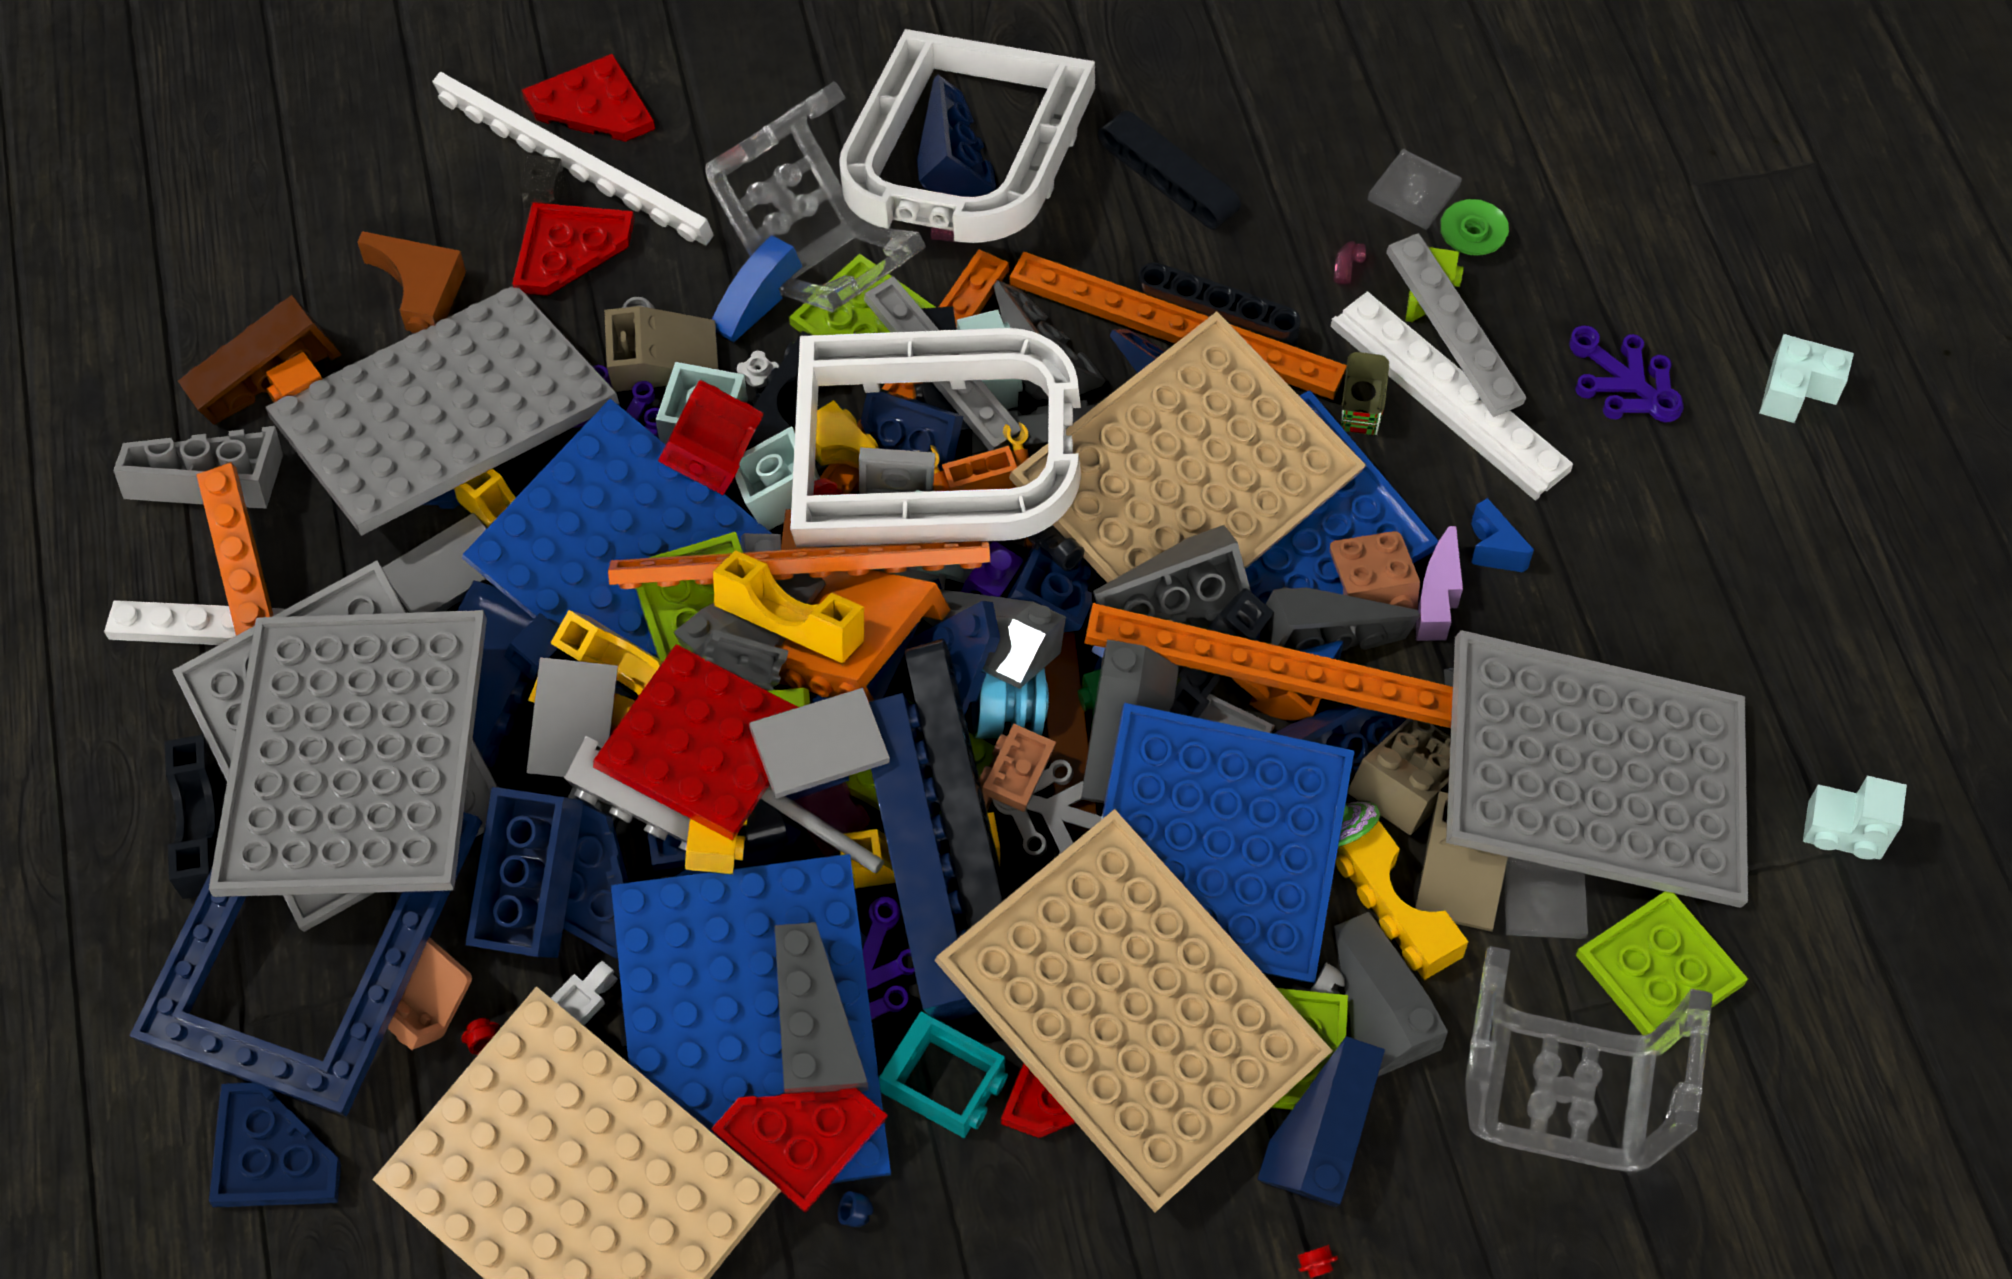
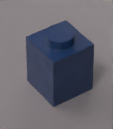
(532, 644)

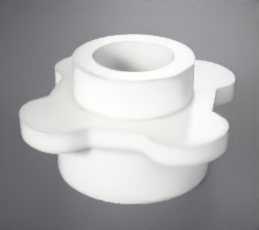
(759, 377)

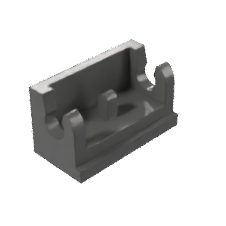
(745, 658)

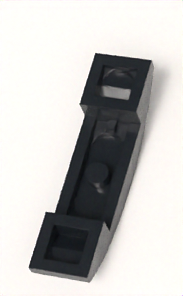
(1241, 618)

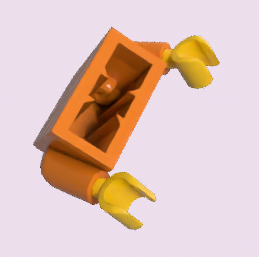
(983, 470)

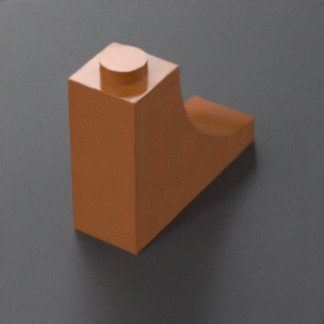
(425, 271)

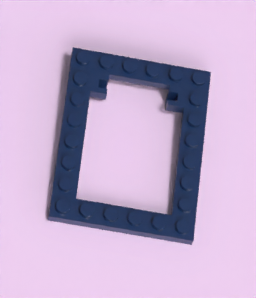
(324, 1083)

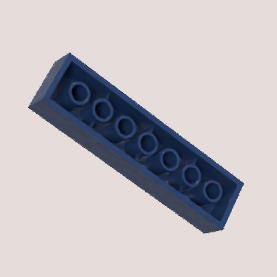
(919, 855)

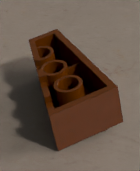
(239, 368)

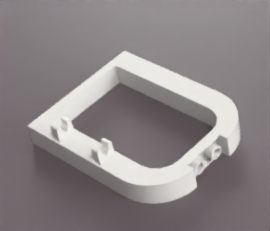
(1032, 174)
(934, 514)

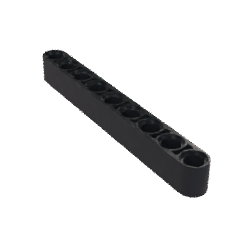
(956, 779)

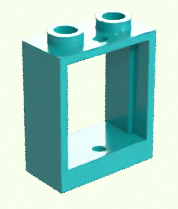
(921, 1033)

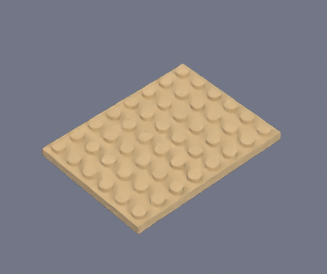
(1196, 447)
(1133, 1008)
(571, 1164)

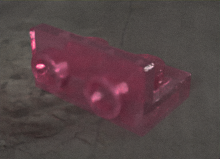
(836, 810)

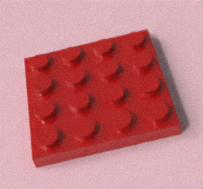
(693, 742)

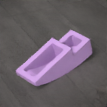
(1440, 589)

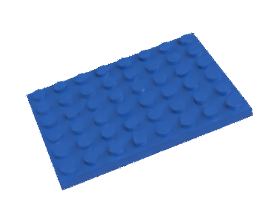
(706, 983)

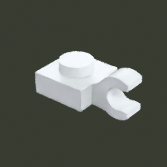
(582, 997)

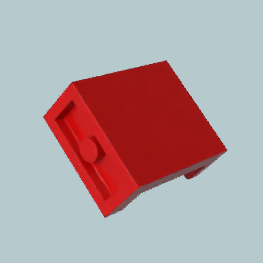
(711, 437)

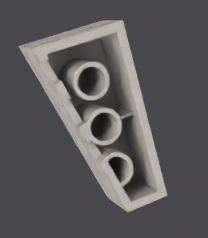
(168, 469)
(624, 800)

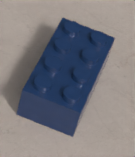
(524, 873)

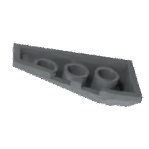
(1183, 581)
(695, 630)

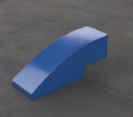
(756, 288)

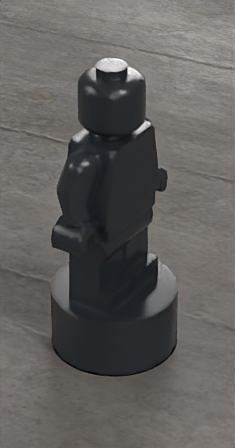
(1064, 552)

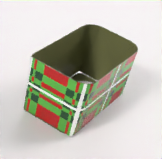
(1372, 369)

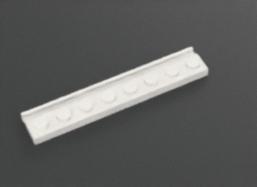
(1451, 397)

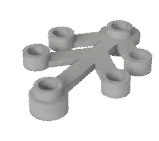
(1054, 810)

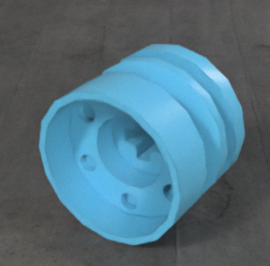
(1004, 703)

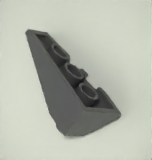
(1024, 314)
(1319, 617)
(1028, 635)
(1129, 676)
(1384, 996)

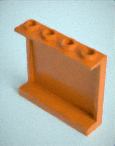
(891, 611)

